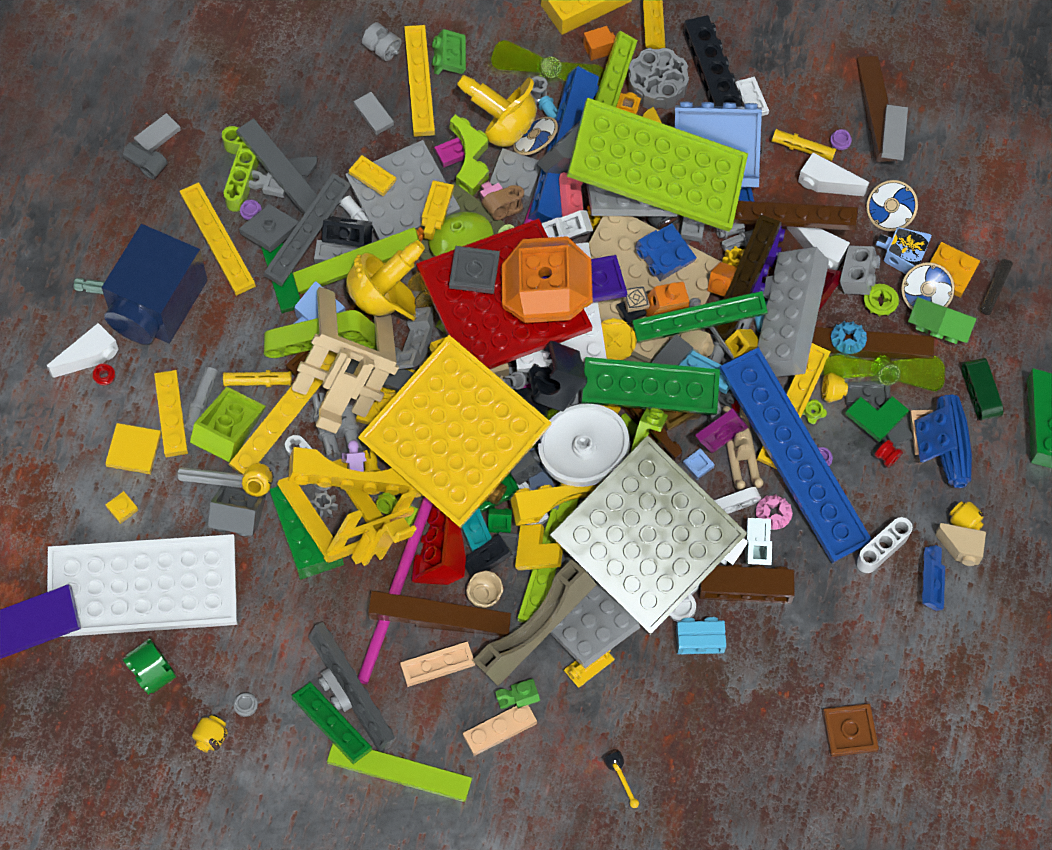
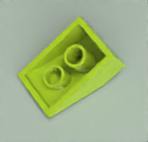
(226, 424)

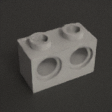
(859, 270)

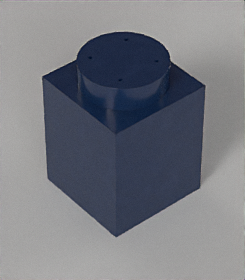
(153, 286)

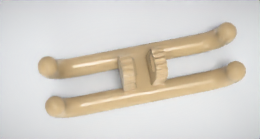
(742, 449)

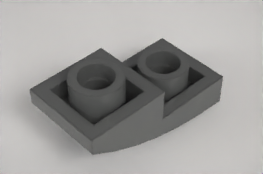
(674, 352)

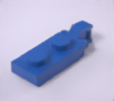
(933, 578)

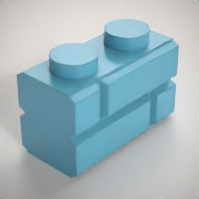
(700, 636)

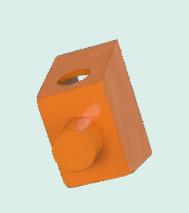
(667, 298)

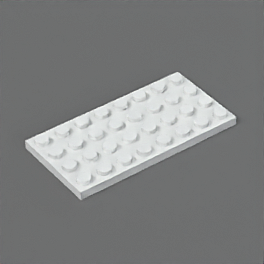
(148, 583)

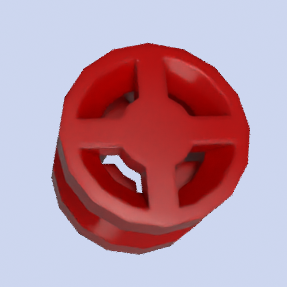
(888, 453)

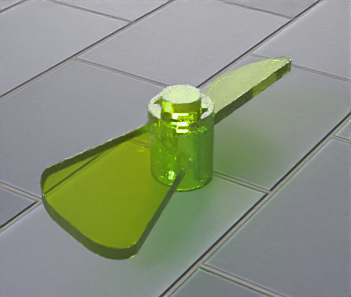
(513, 57)
(914, 371)

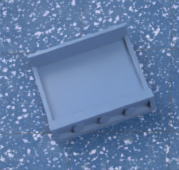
(727, 126)

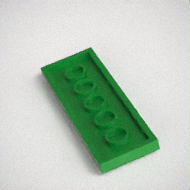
(651, 386)

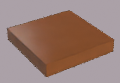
(850, 730)

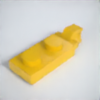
(436, 207)

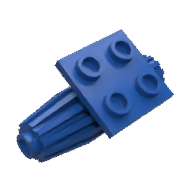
(947, 435)

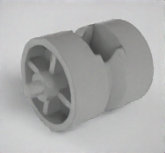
(383, 43)

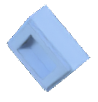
(698, 464)

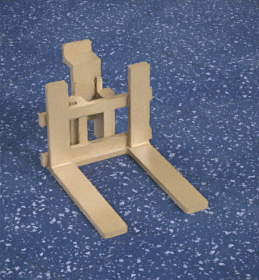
(340, 384)

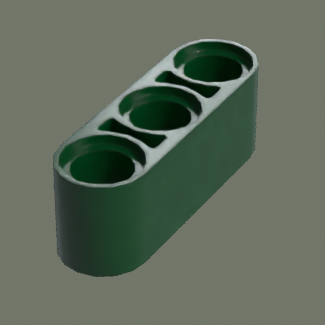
(982, 389)

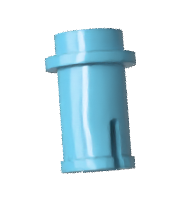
(547, 105)

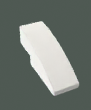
(570, 225)

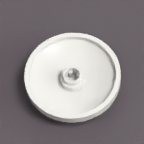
(584, 444)

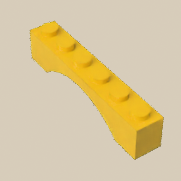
(311, 467)
(532, 505)

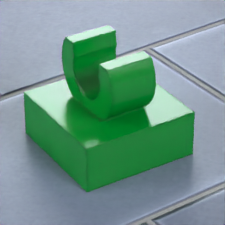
(499, 520)

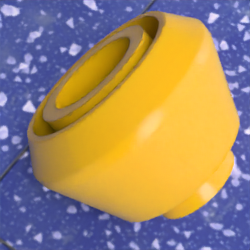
(833, 387)

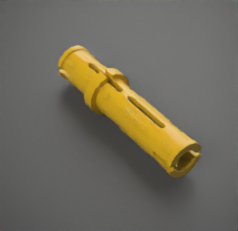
(802, 144)
(257, 378)

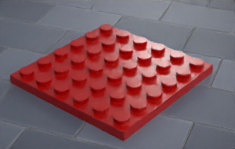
(479, 318)

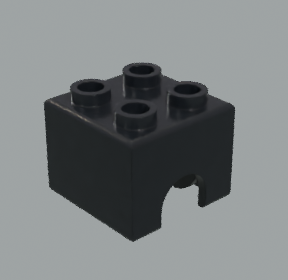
(561, 380)

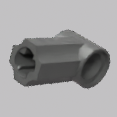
(149, 162)

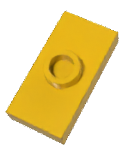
(372, 175)

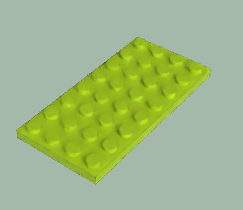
(657, 164)

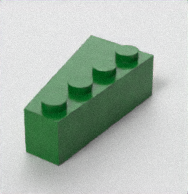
(1040, 417)
(303, 549)

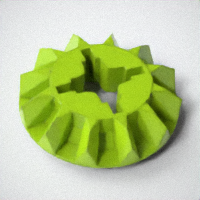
(889, 296)

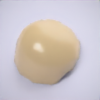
(484, 589)

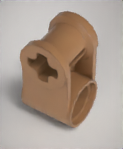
(504, 202)

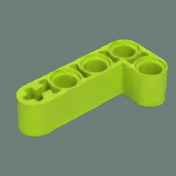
(239, 169)

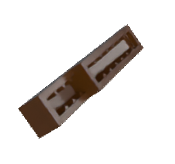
(874, 100)
(881, 344)
(438, 614)

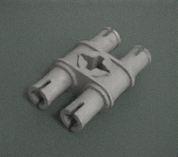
(348, 429)

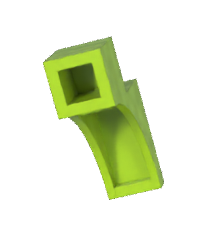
(474, 143)

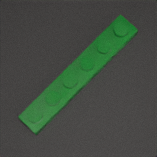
(699, 317)

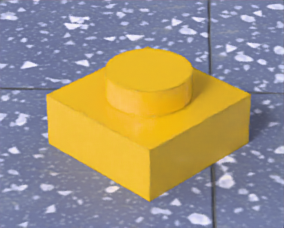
(121, 507)

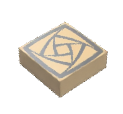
(636, 299)

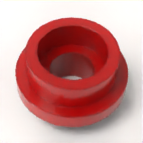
(101, 369)

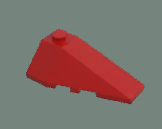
(442, 552)

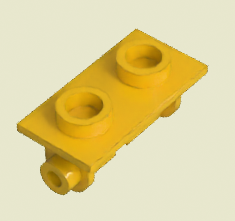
(581, 675)

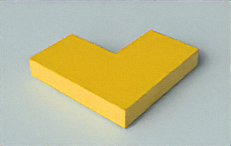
(534, 554)

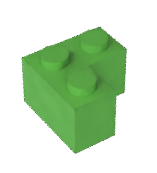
(941, 321)

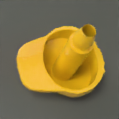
(511, 116)
(377, 285)

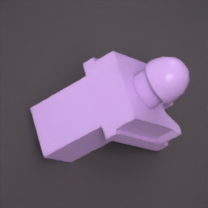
(354, 457)

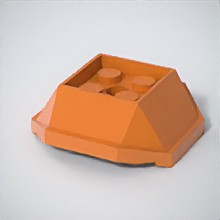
(549, 299)

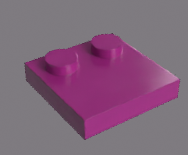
(721, 431)

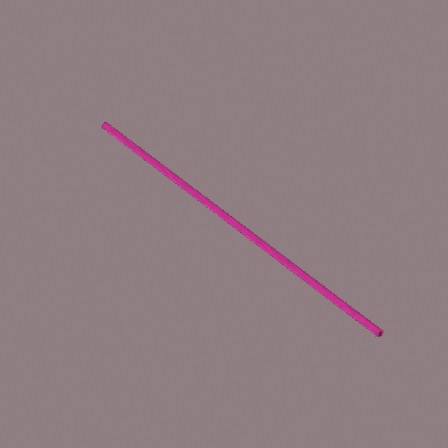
(399, 578)

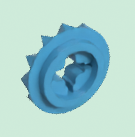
(848, 346)

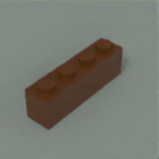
(749, 584)

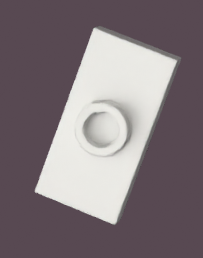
(751, 93)

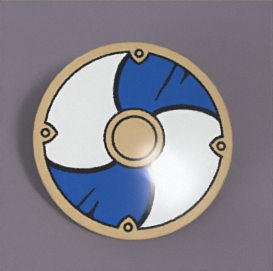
(537, 137)
(892, 205)
(929, 283)

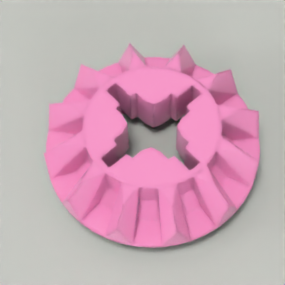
(785, 511)

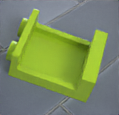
(651, 419)

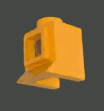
(629, 102)

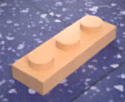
(437, 664)
(499, 729)

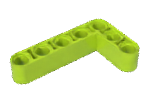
(298, 336)

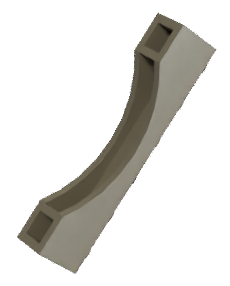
(567, 591)

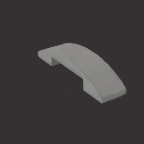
(417, 340)

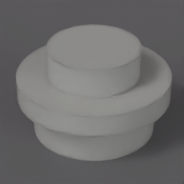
(245, 704)

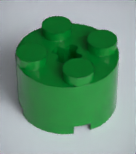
(149, 667)

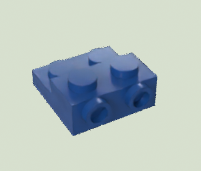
(665, 252)

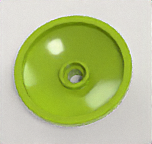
(460, 230)

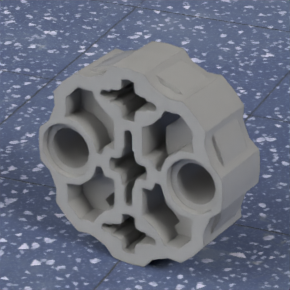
(656, 78)

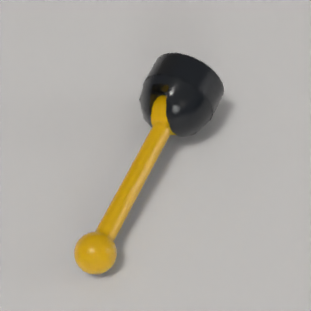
(614, 763)

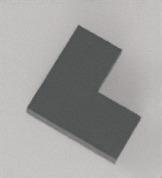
(872, 391)

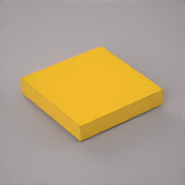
(133, 448)

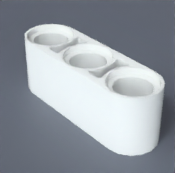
(888, 536)

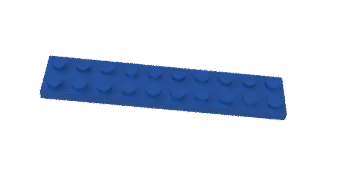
(795, 455)

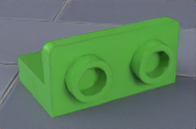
(449, 52)

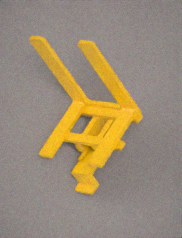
(378, 530)

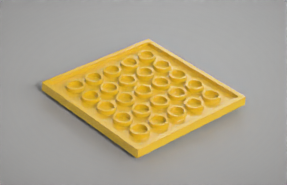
(455, 431)

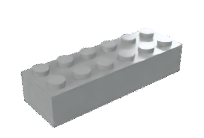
(793, 310)

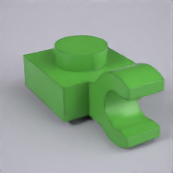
(521, 694)

